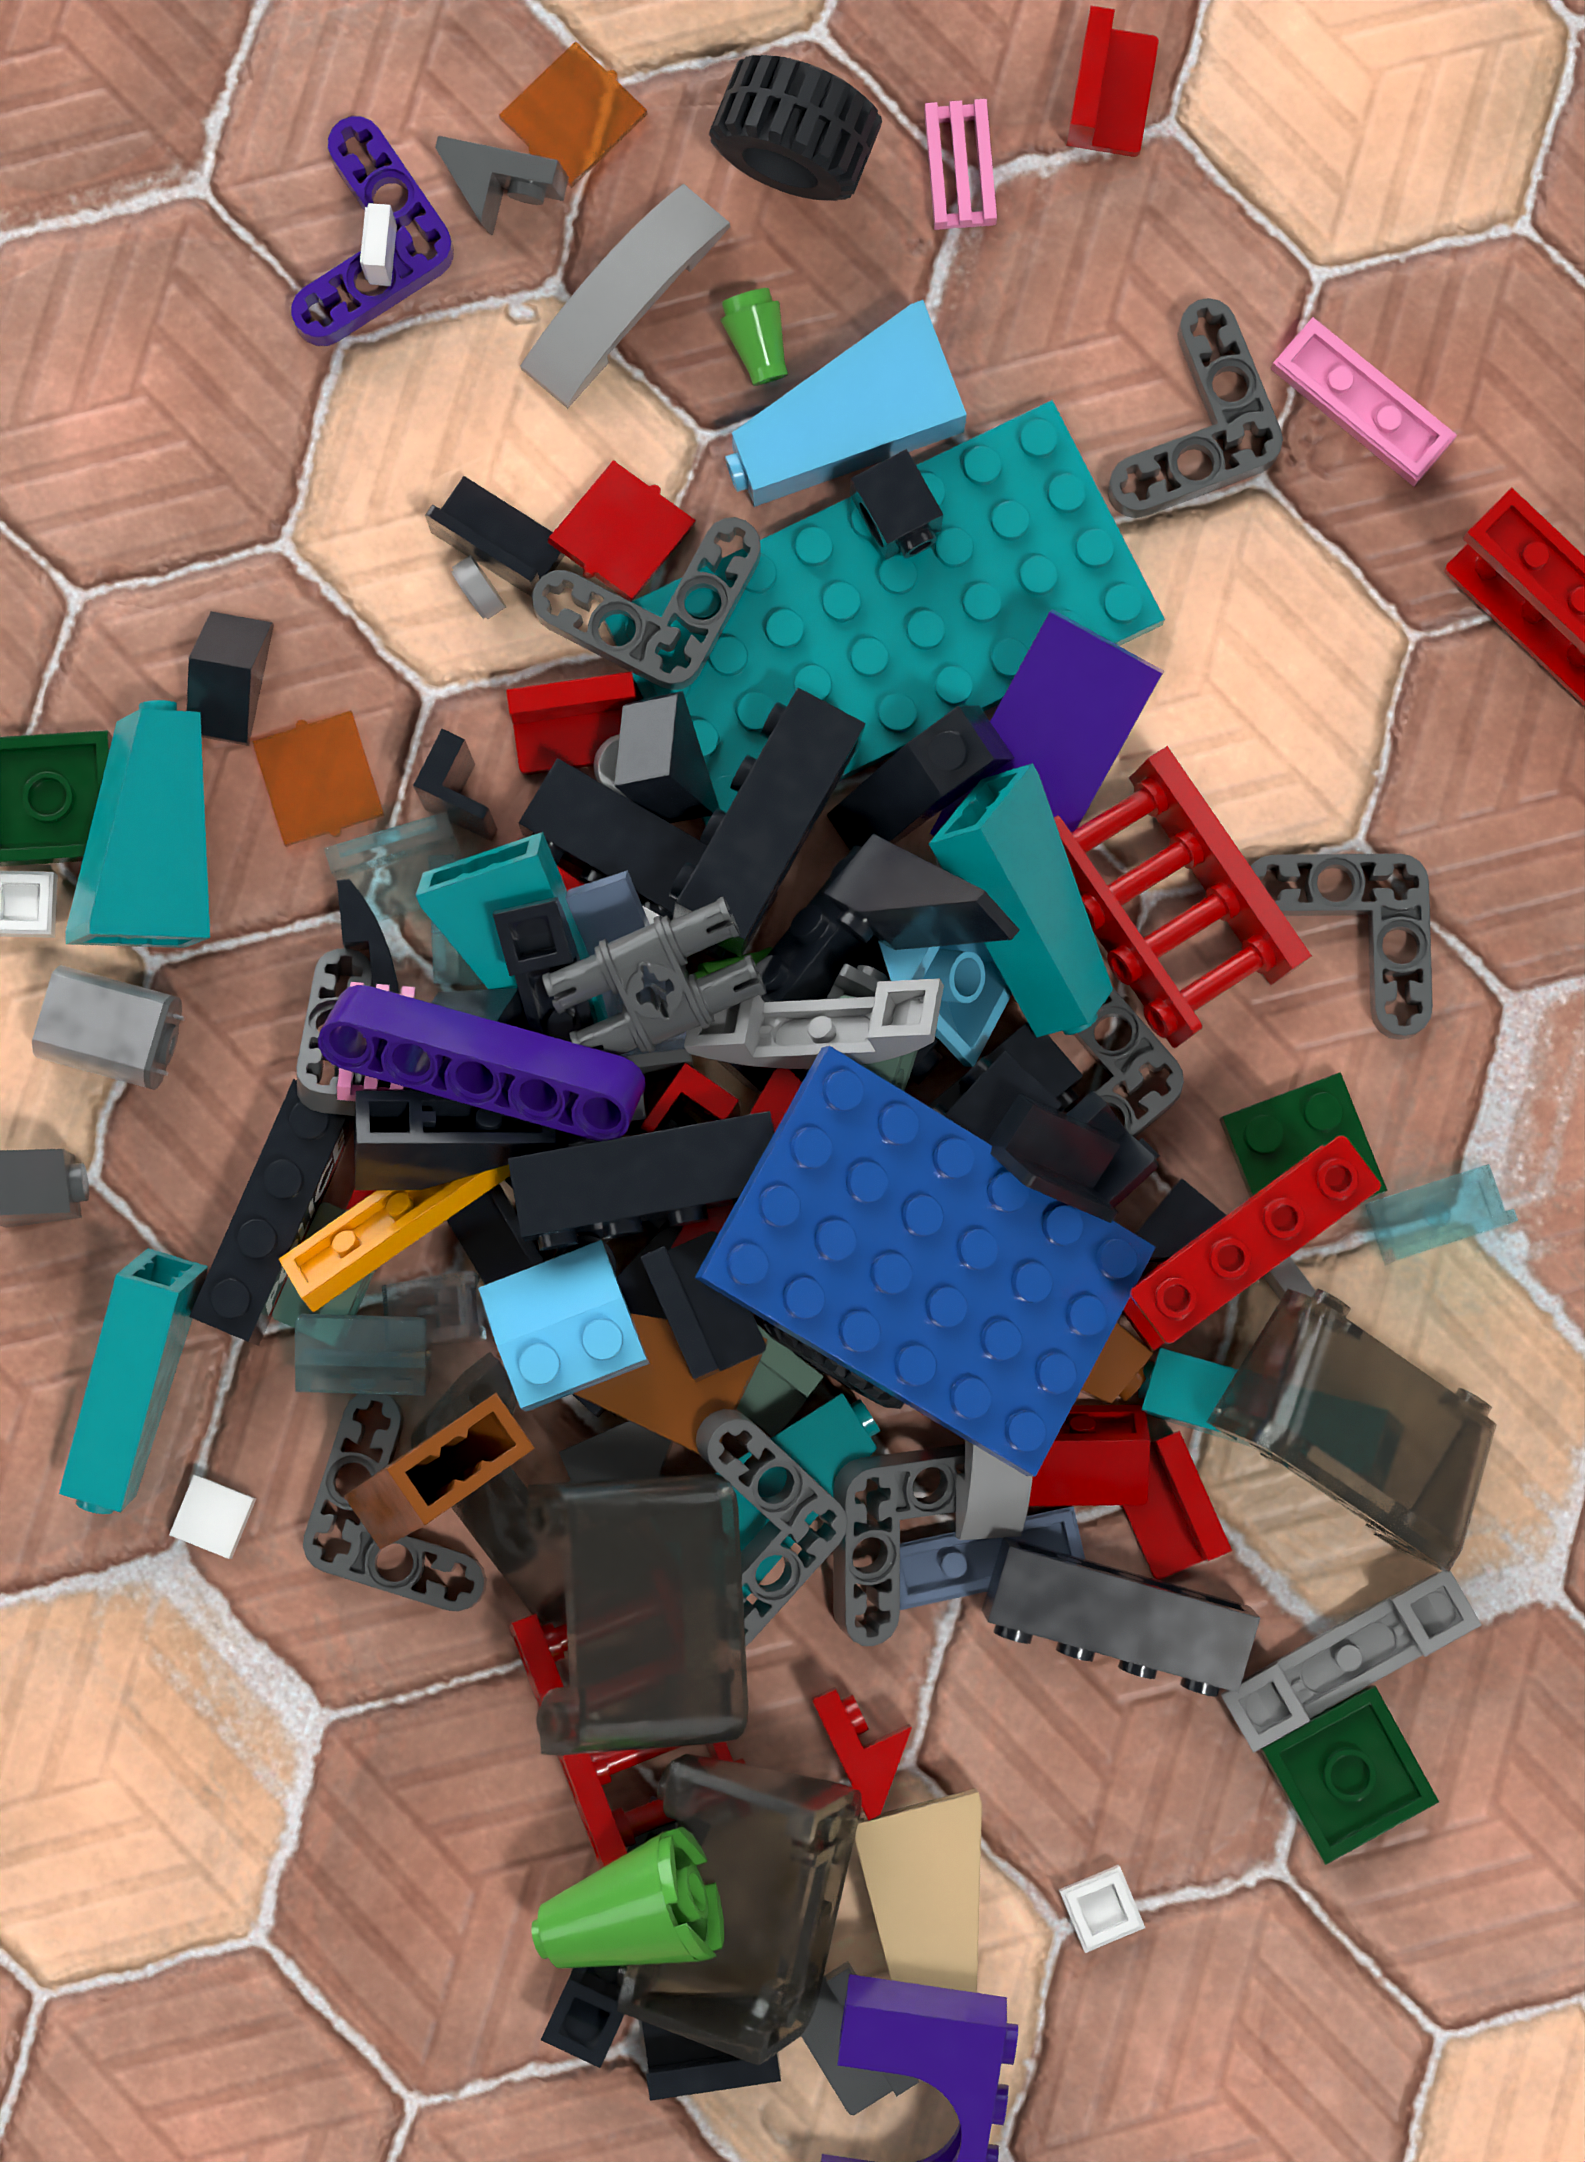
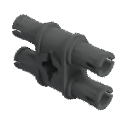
(664, 951)

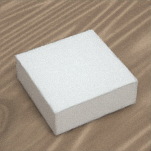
(378, 244)
(28, 903)
(212, 1516)
(1101, 1908)

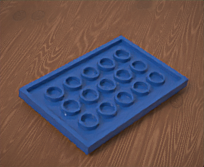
(924, 1262)

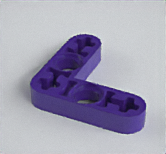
(408, 272)

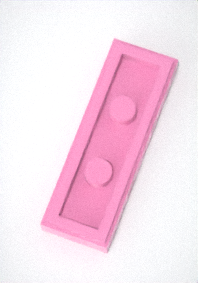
(1363, 401)

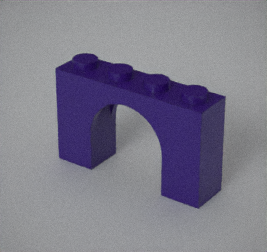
(940, 2038)

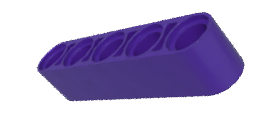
(482, 1063)

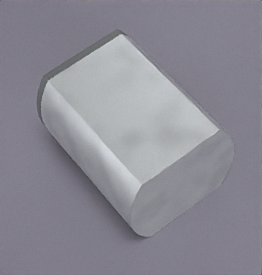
(107, 1027)

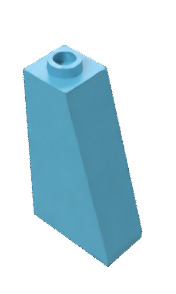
(852, 413)

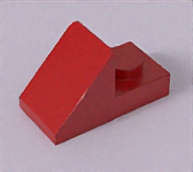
(867, 1766)

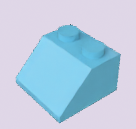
(971, 992)
(562, 1326)

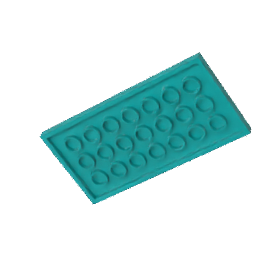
(914, 633)

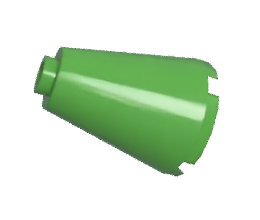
(635, 1910)

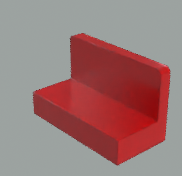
(1112, 87)
(567, 719)
(696, 1093)
(1096, 1459)
(1178, 1520)

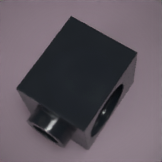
(897, 506)

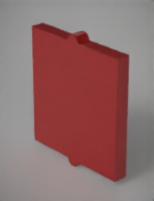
(621, 531)

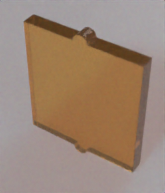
(573, 113)
(318, 778)

